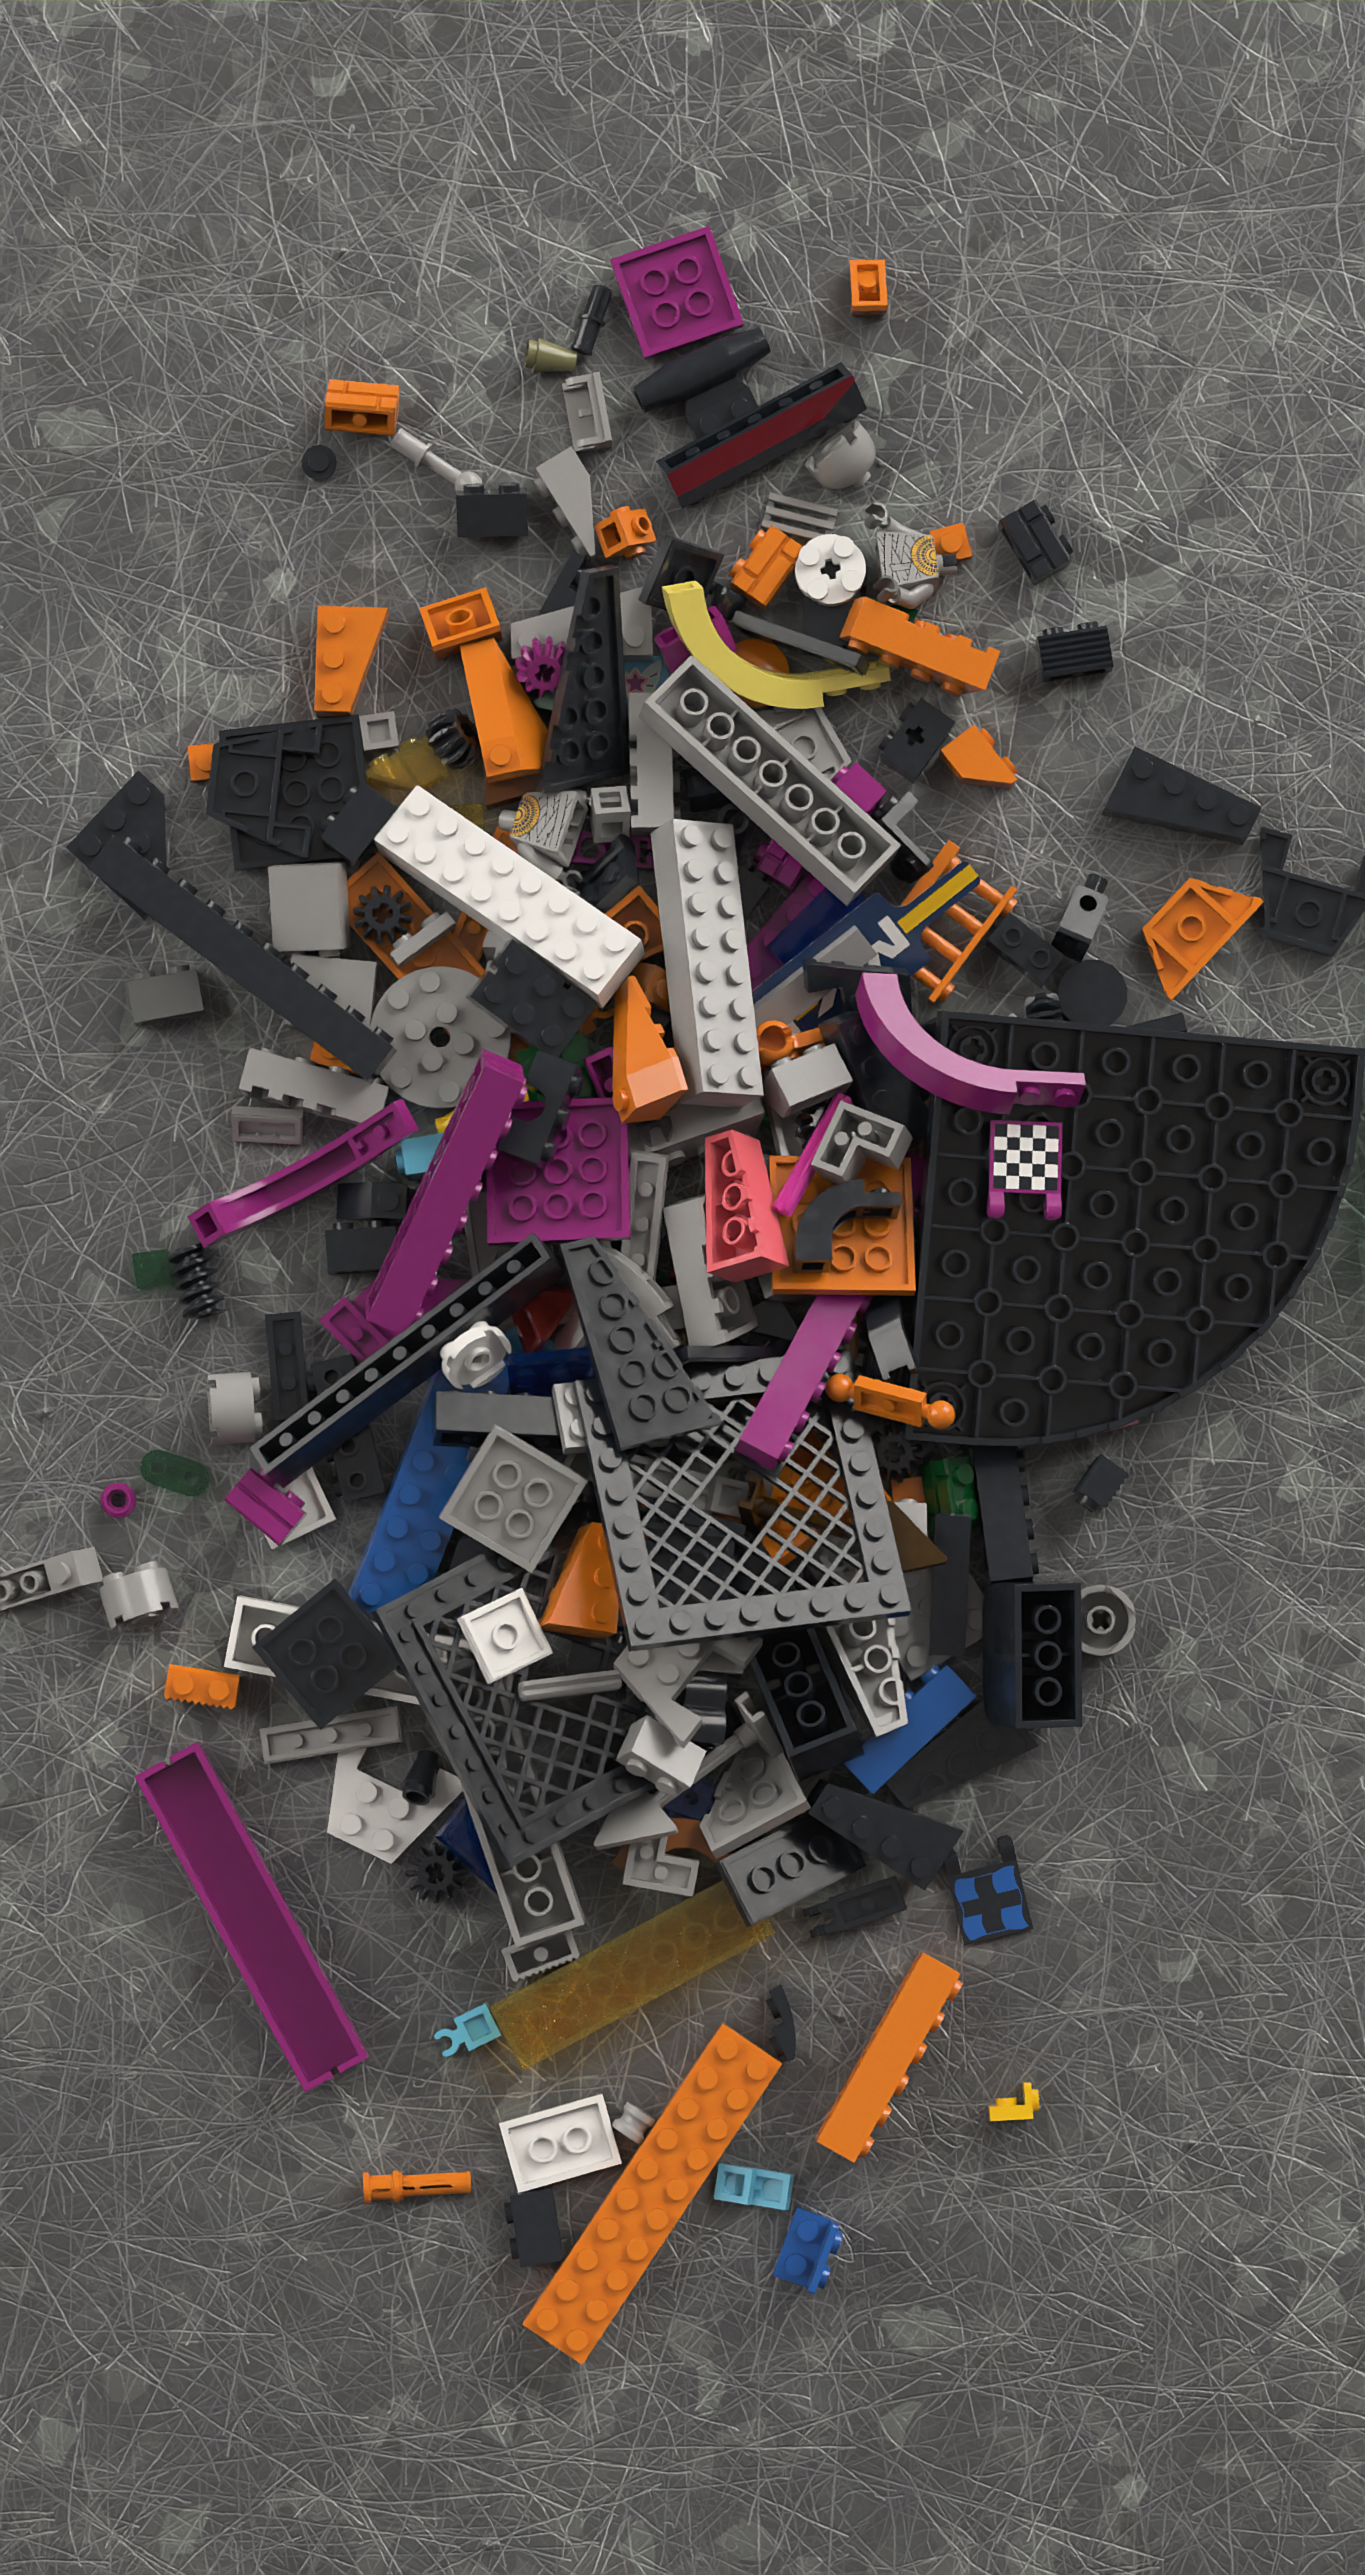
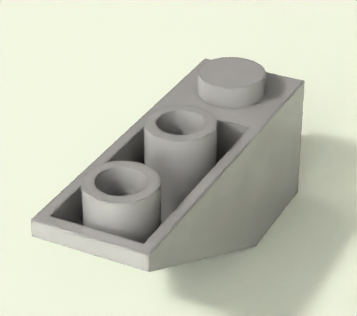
(570, 490)
(49, 1578)

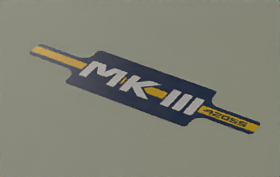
(888, 929)

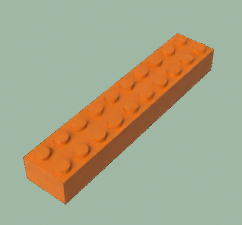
(652, 2193)

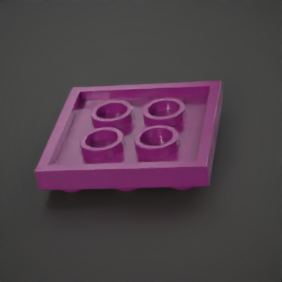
(676, 293)

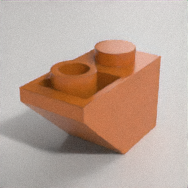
(976, 762)

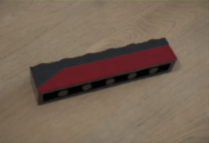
(762, 435)

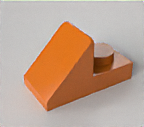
(868, 288)

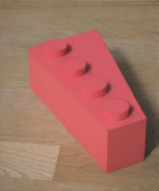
(740, 1213)

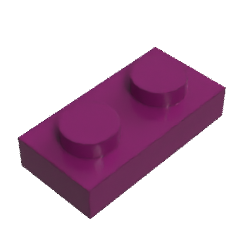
(353, 1330)

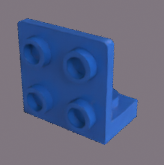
(807, 2250)

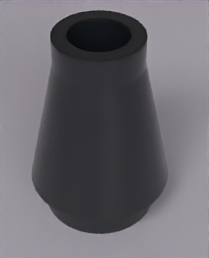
(420, 1781)

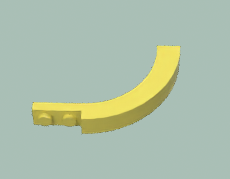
(786, 690)

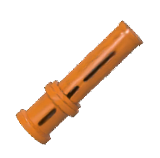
(397, 2186)

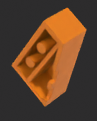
(344, 654)
(585, 1592)

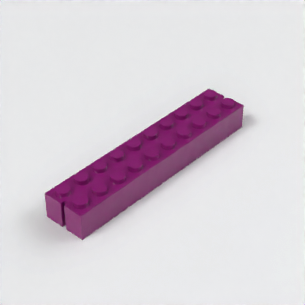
(252, 1916)

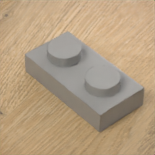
(411, 946)

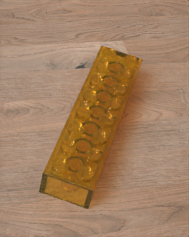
(625, 1974)

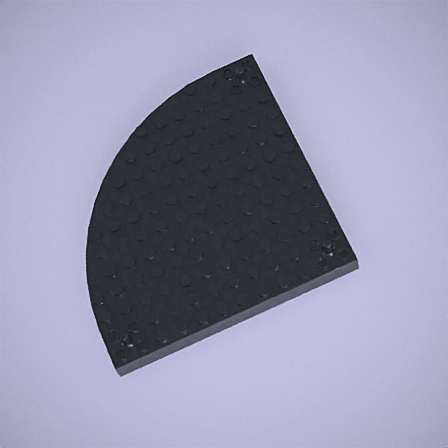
(1182, 1232)

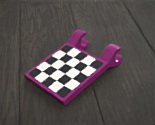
(1027, 1161)

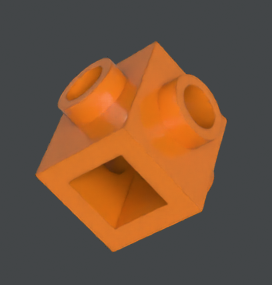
(625, 533)

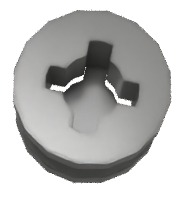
(633, 2122)

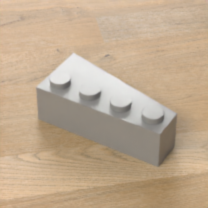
(650, 773)

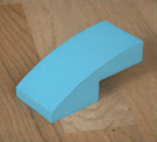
(753, 2186)

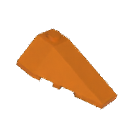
(505, 718)
(644, 1071)

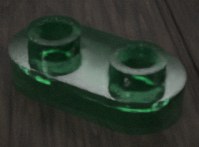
(175, 1472)

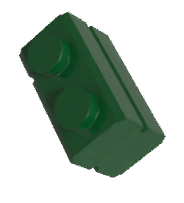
(950, 1489)

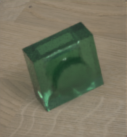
(152, 1269)

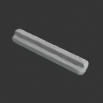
(569, 1685)

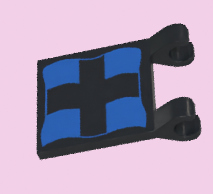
(989, 1898)

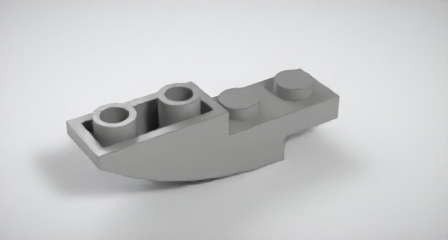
(650, 1295)

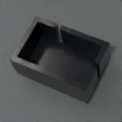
(531, 1000)

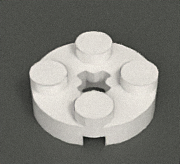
(841, 552)
(479, 1340)

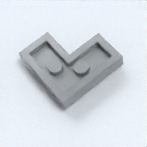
(653, 1869)

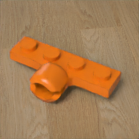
(777, 1042)

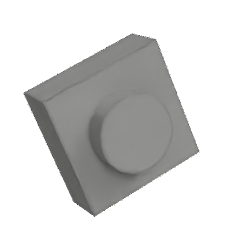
(379, 731)

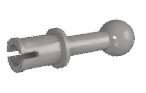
(420, 453)

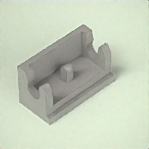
(587, 413)

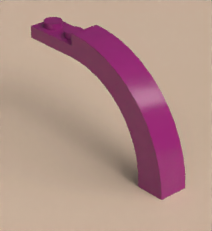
(946, 1072)
(305, 1177)

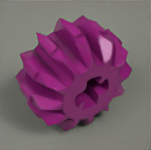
(531, 661)

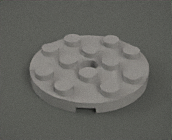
(411, 1013)

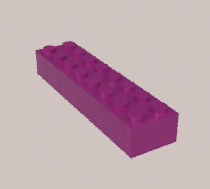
(445, 1191)

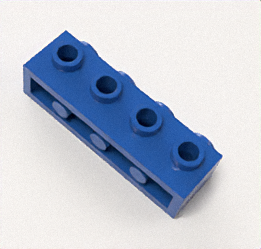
(927, 1713)

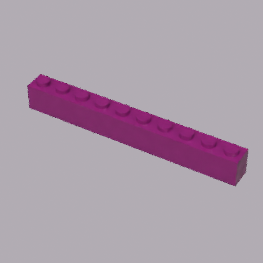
(804, 1365)

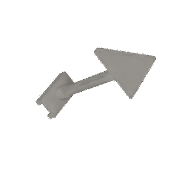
(643, 1816)

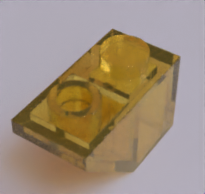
(409, 767)

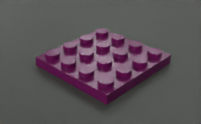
(574, 1195)

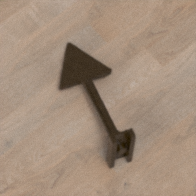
(913, 1546)

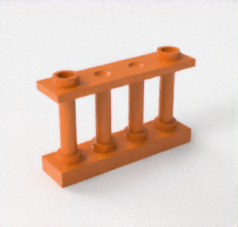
(943, 863)

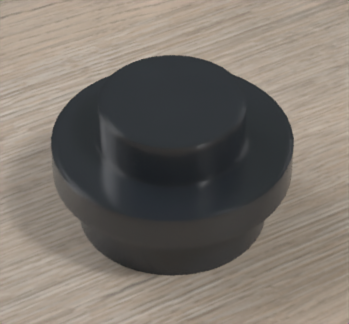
(319, 462)

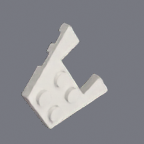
(376, 1814)

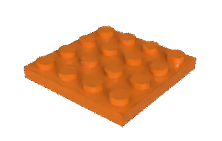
(866, 1253)

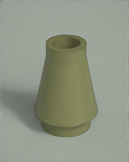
(548, 357)

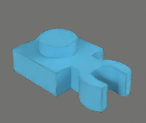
(474, 2029)

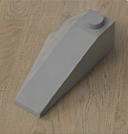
(868, 1668)

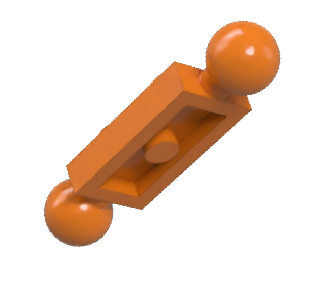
(890, 1401)

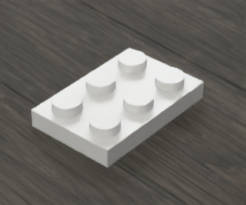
(560, 2143)

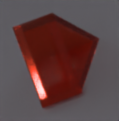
(541, 1317)

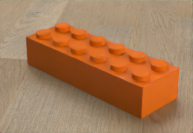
(887, 2057)

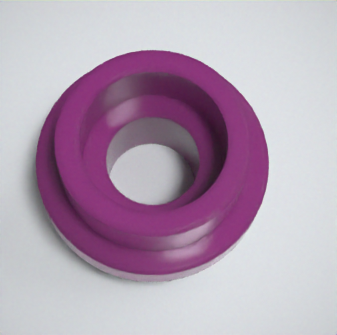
(106, 1500)

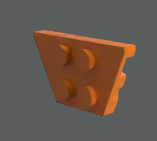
(1193, 930)

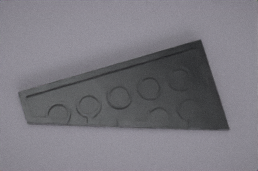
(589, 709)

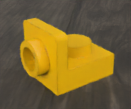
(1009, 2109)

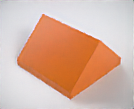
(460, 622)

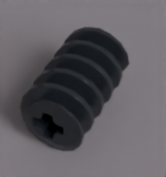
(196, 1282)

